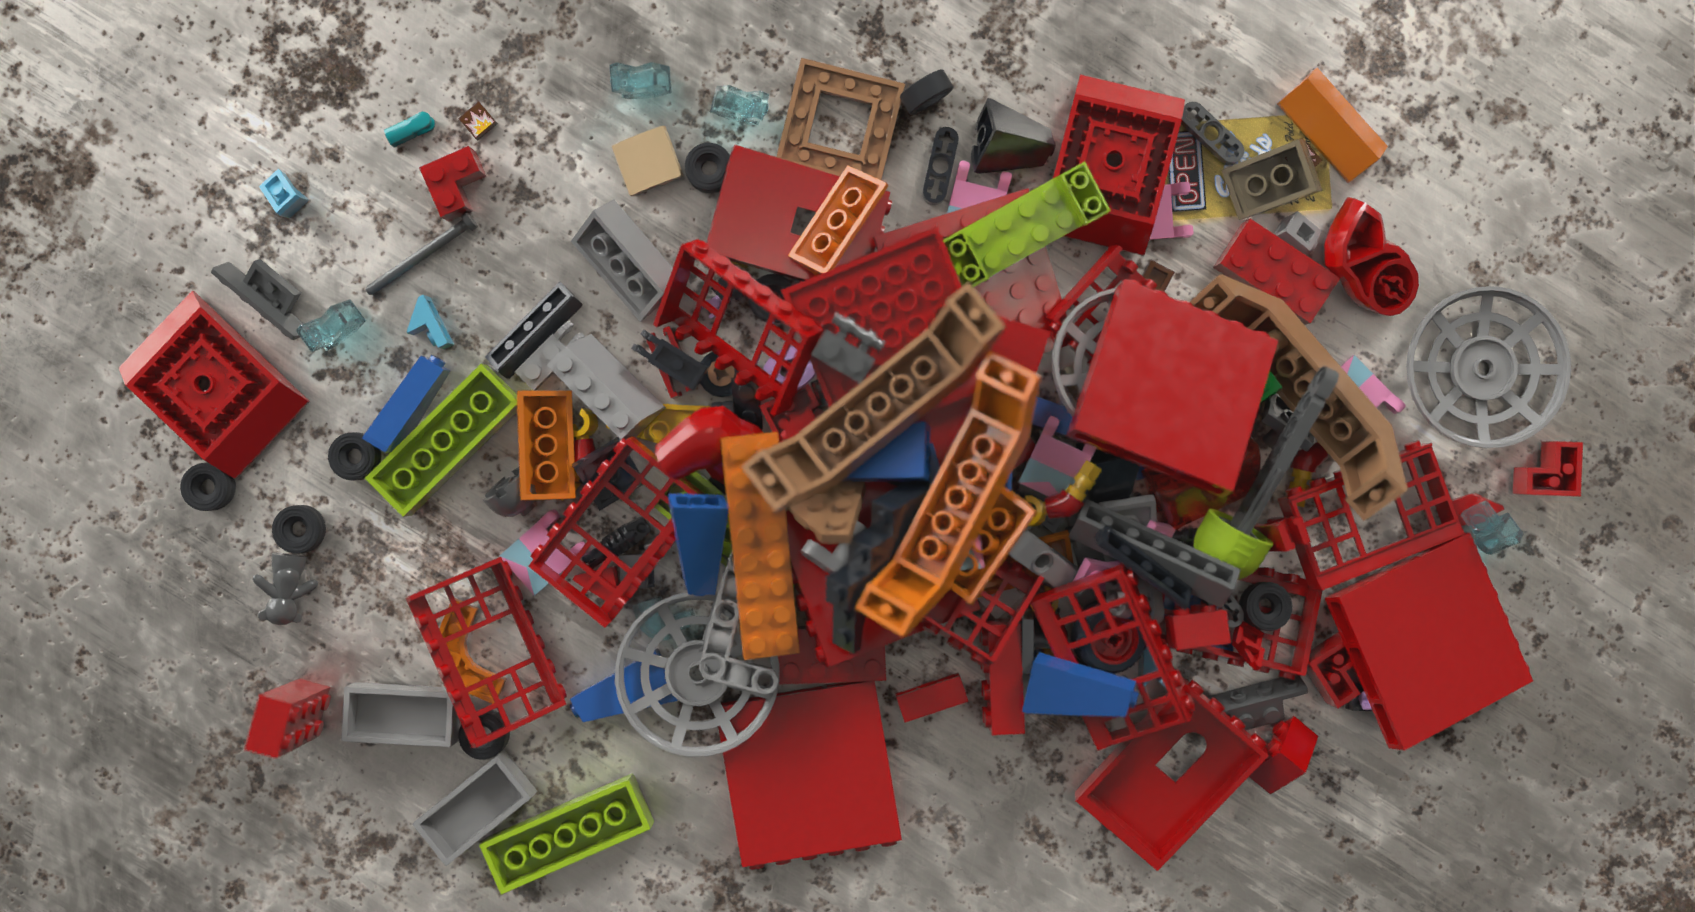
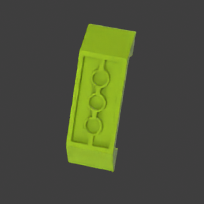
(1026, 225)

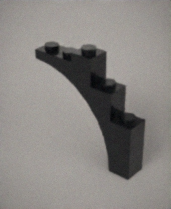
(868, 557)

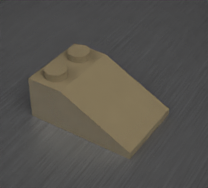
(1271, 180)

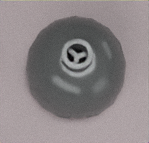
(505, 497)

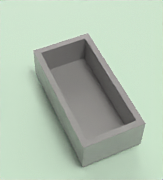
(399, 715)
(474, 807)

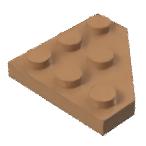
(831, 512)

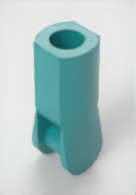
(409, 129)

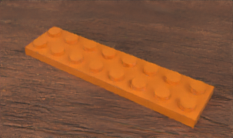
(759, 555)

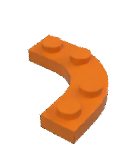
(468, 669)

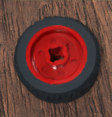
(1111, 653)

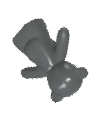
(286, 575)

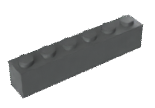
(1206, 575)

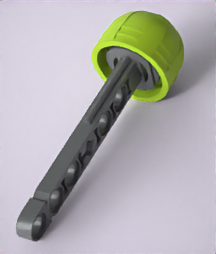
(1234, 537)

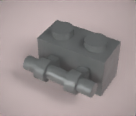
(844, 356)

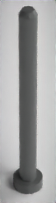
(466, 223)

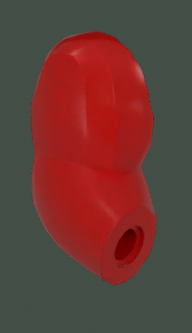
(1369, 266)
(697, 442)

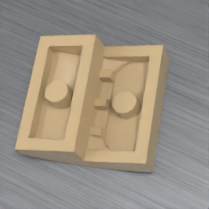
(647, 160)

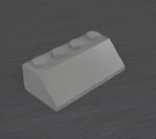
(624, 258)
(606, 387)

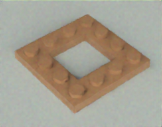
(820, 78)

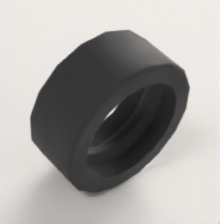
(926, 91)

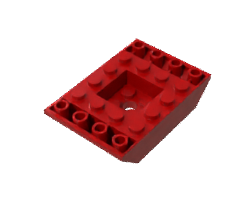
(1139, 129)
(246, 394)

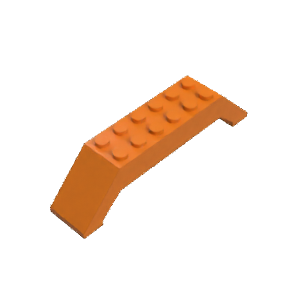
(957, 498)

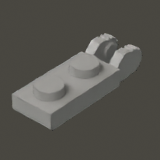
(535, 369)

